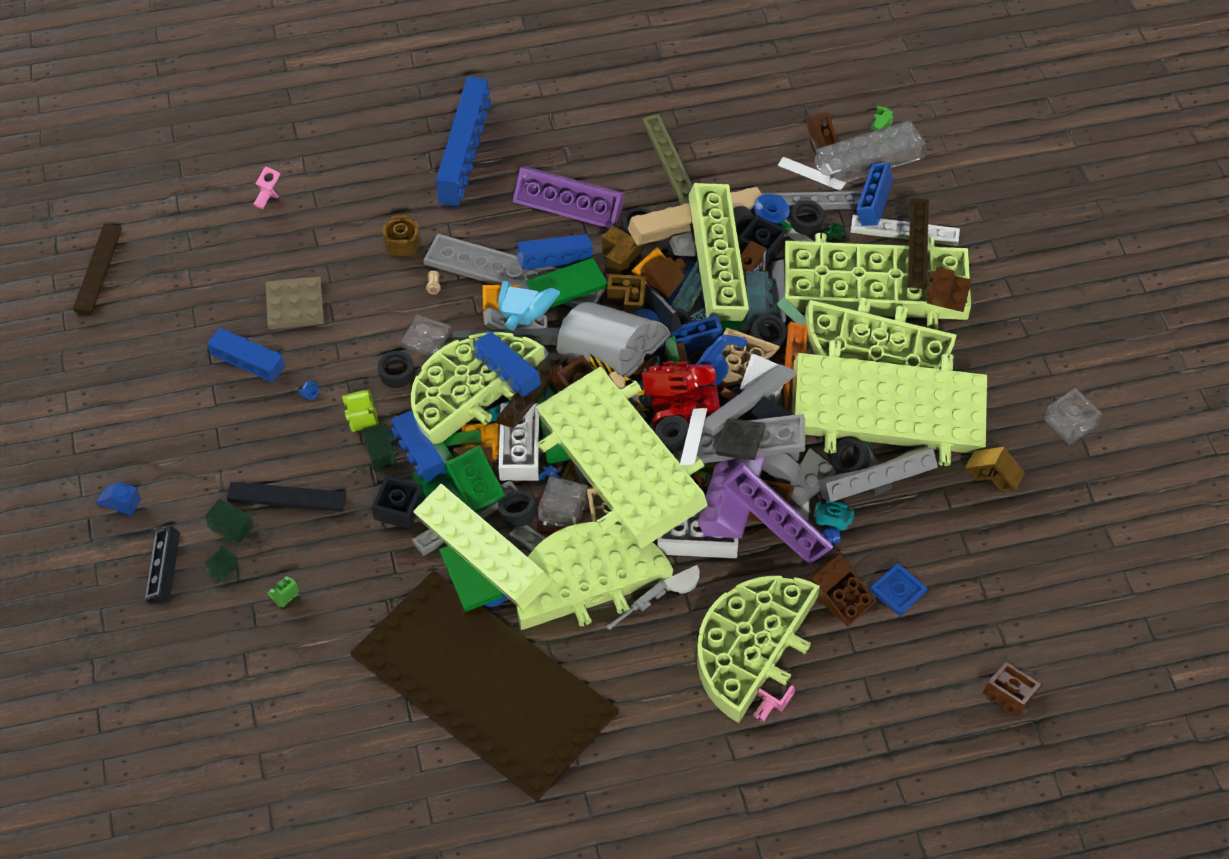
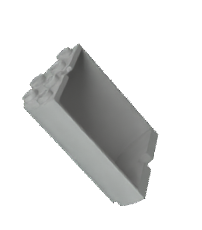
(610, 336)

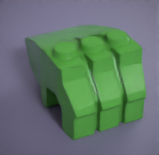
(883, 118)
(284, 591)

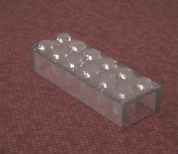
(854, 156)

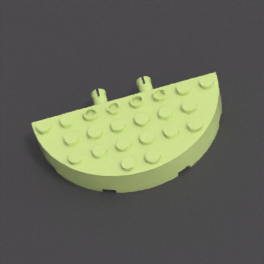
(875, 337)
(460, 387)
(590, 569)
(748, 635)

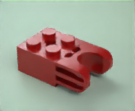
(676, 378)
(684, 403)

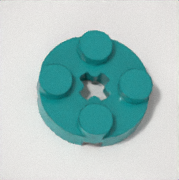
(833, 514)

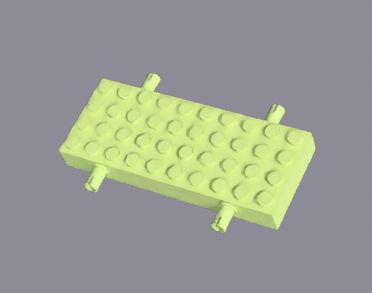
(846, 272)
(890, 403)
(621, 457)

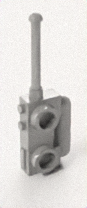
(643, 602)

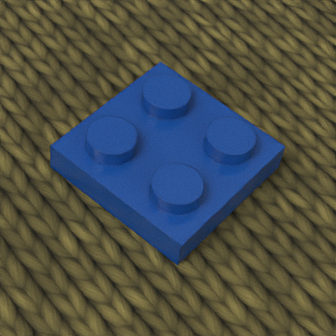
(898, 589)

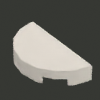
(683, 581)

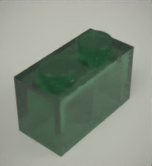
(379, 446)
(229, 521)

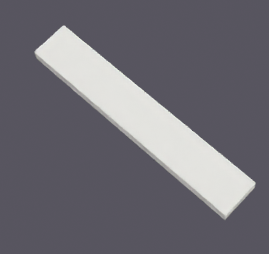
(900, 230)

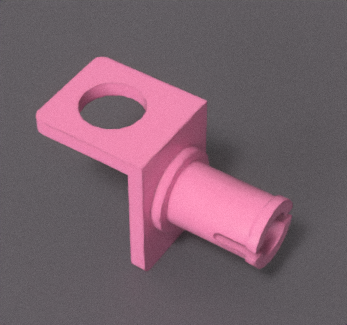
(266, 188)
(770, 702)

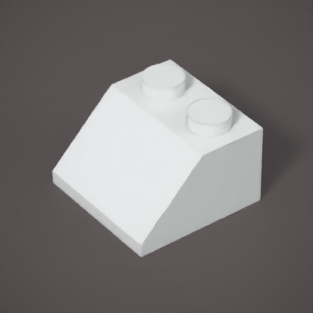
(757, 369)

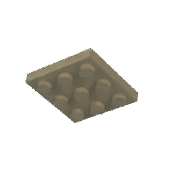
(294, 302)

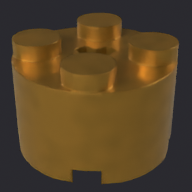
(401, 236)

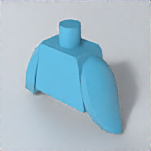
(524, 305)

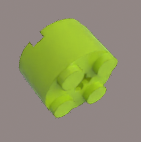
(360, 410)

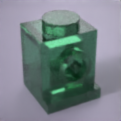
(221, 564)

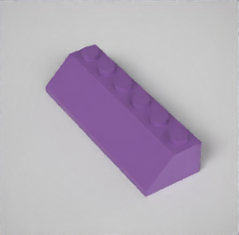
(568, 197)
(725, 513)
(776, 513)

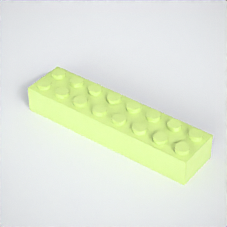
(718, 252)
(482, 547)

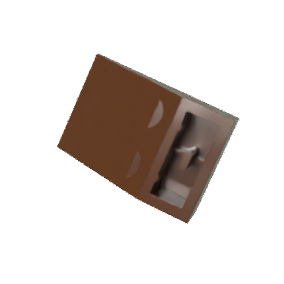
(841, 590)

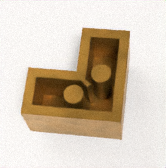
(621, 251)
(626, 290)
(997, 466)

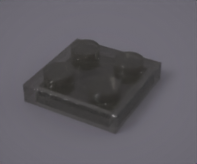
(740, 439)

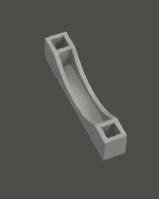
(904, 466)

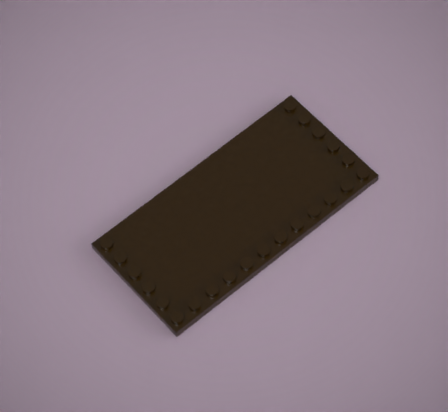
(485, 685)

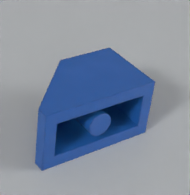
(120, 498)

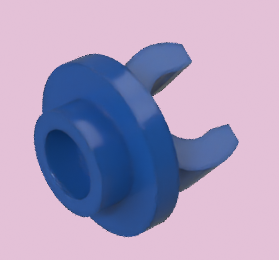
(310, 390)
(550, 471)

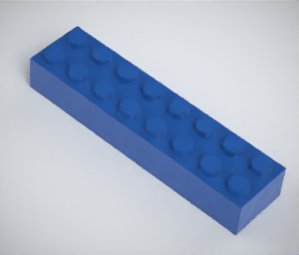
(463, 141)

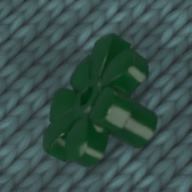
(834, 232)

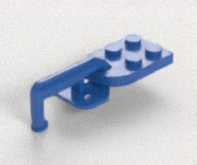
(714, 357)

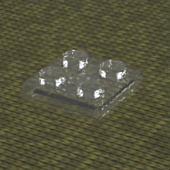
(425, 336)

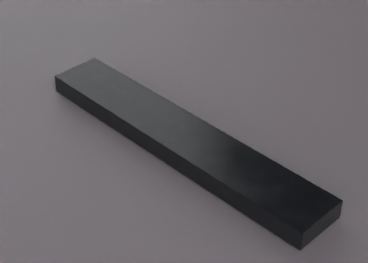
(286, 496)

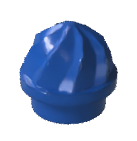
(832, 535)

